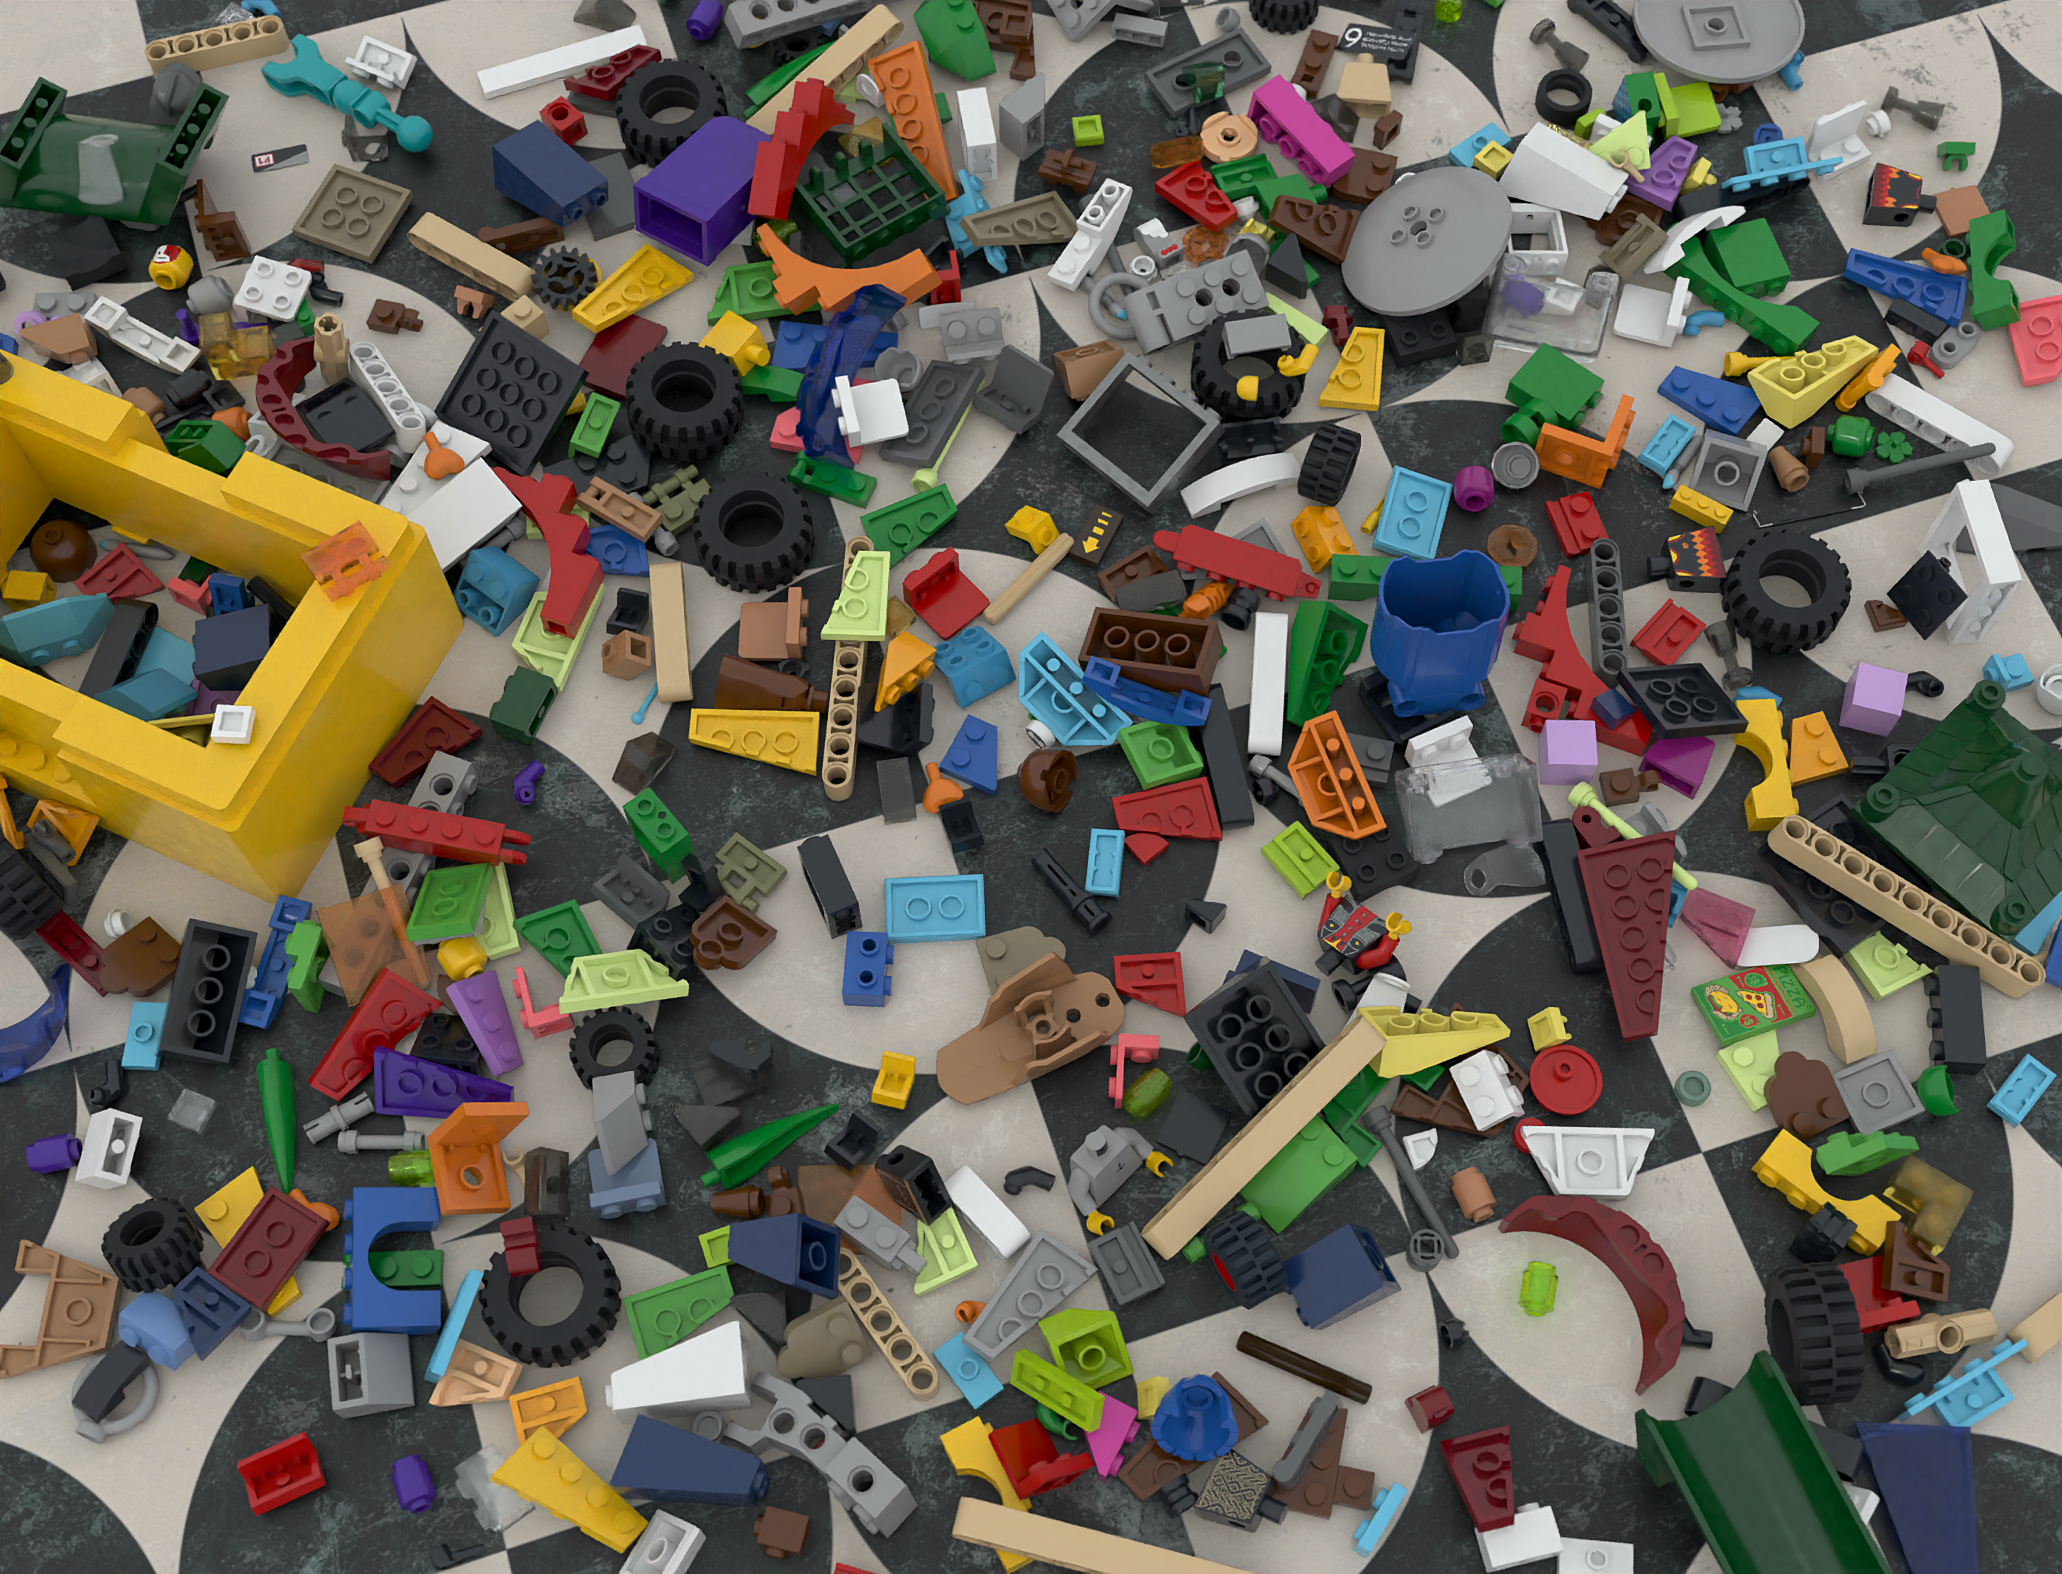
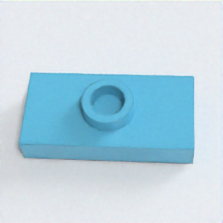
(1464, 153)
(1666, 445)
(1105, 862)
(143, 1036)
(2021, 1090)
(968, 1372)

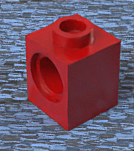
(564, 121)
(1547, 696)

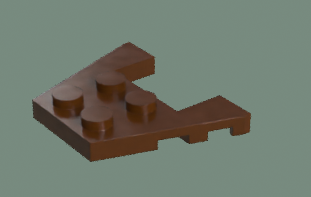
(990, 15)
(1451, 1108)

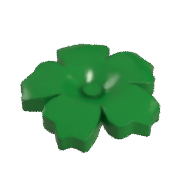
(1892, 447)

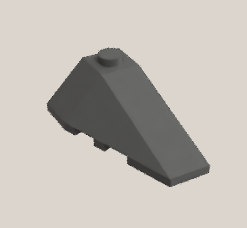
(2027, 521)

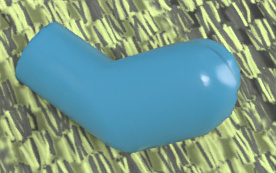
(265, 6)
(1789, 72)
(1704, 318)
(1756, 692)

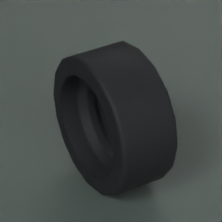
(1566, 80)

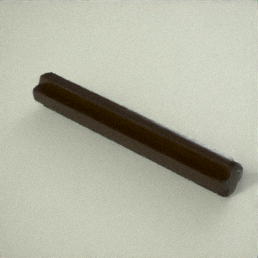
(1304, 1367)

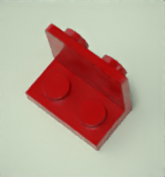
(1876, 1306)
(1034, 1461)

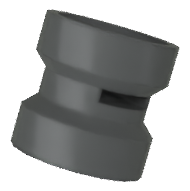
(1419, 1255)

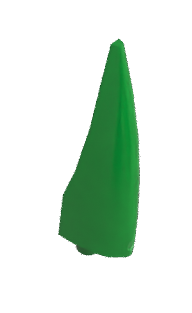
(773, 83)
(279, 1113)
(751, 1151)

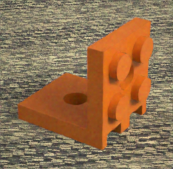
(1581, 456)
(471, 1144)

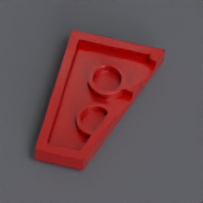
(1196, 195)
(1170, 811)

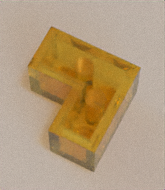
(233, 350)
(1933, 1199)

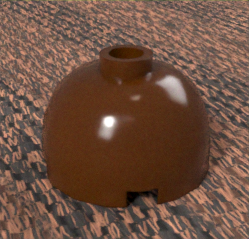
(62, 550)
(1046, 777)

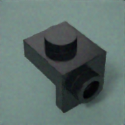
(630, 612)
(960, 825)
(704, 883)
(854, 1141)

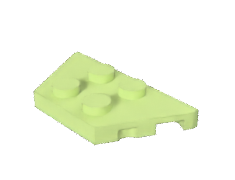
(548, 651)
(616, 981)

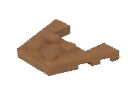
(76, 1312)

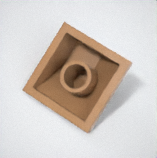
(63, 339)
(1086, 367)

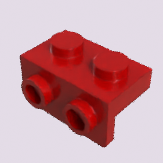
(282, 1473)

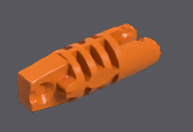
(1207, 600)

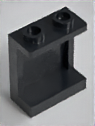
(1376, 698)

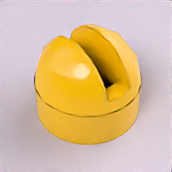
(1248, 387)

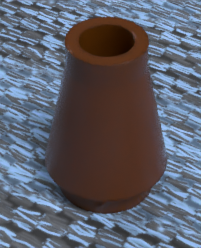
(739, 1202)

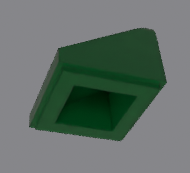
(197, 571)

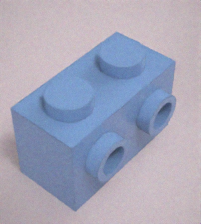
(157, 1329)

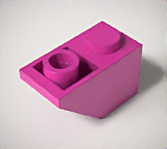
(1105, 1444)

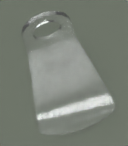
(98, 172)
(1506, 867)

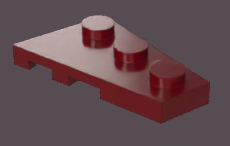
(607, 80)
(411, 750)
(1483, 1476)

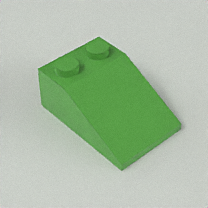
(1299, 1175)

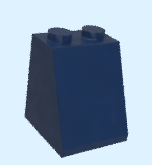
(233, 646)
(790, 1250)
(1338, 1277)

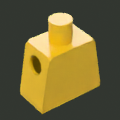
(738, 342)

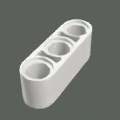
(986, 1213)

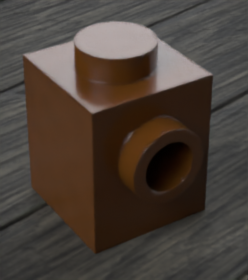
(782, 1532)

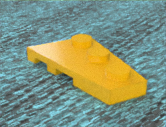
(1357, 375)

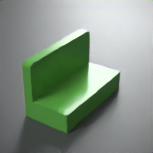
(594, 426)

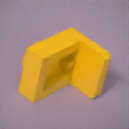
(1033, 527)
(894, 1080)

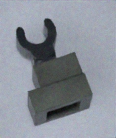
(285, 331)

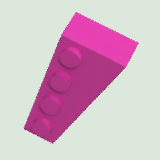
(1299, 131)

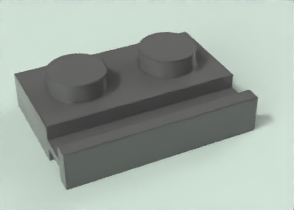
(1373, 756)
(1126, 1264)

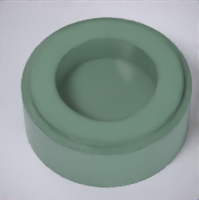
(1692, 1088)

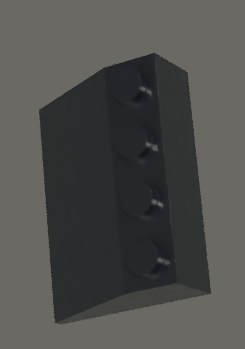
(1255, 1034)

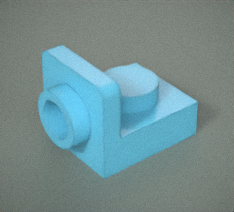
(2009, 672)

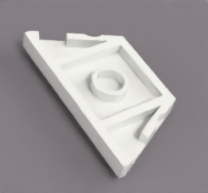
(1588, 1159)

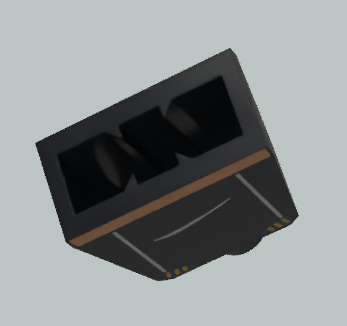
(908, 1175)

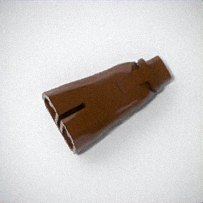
(753, 687)

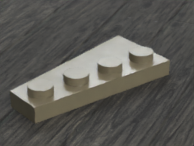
(1022, 222)

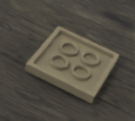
(352, 213)

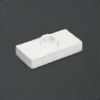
(1594, 1557)

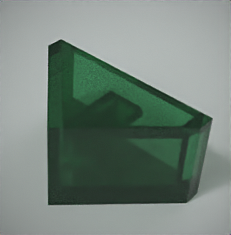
(1205, 80)

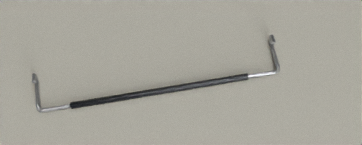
(1810, 516)

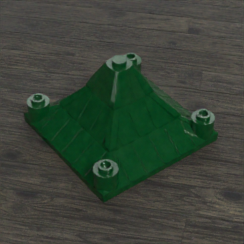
(1977, 813)

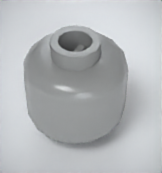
(209, 296)

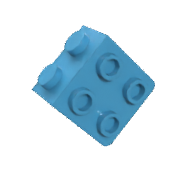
(973, 665)

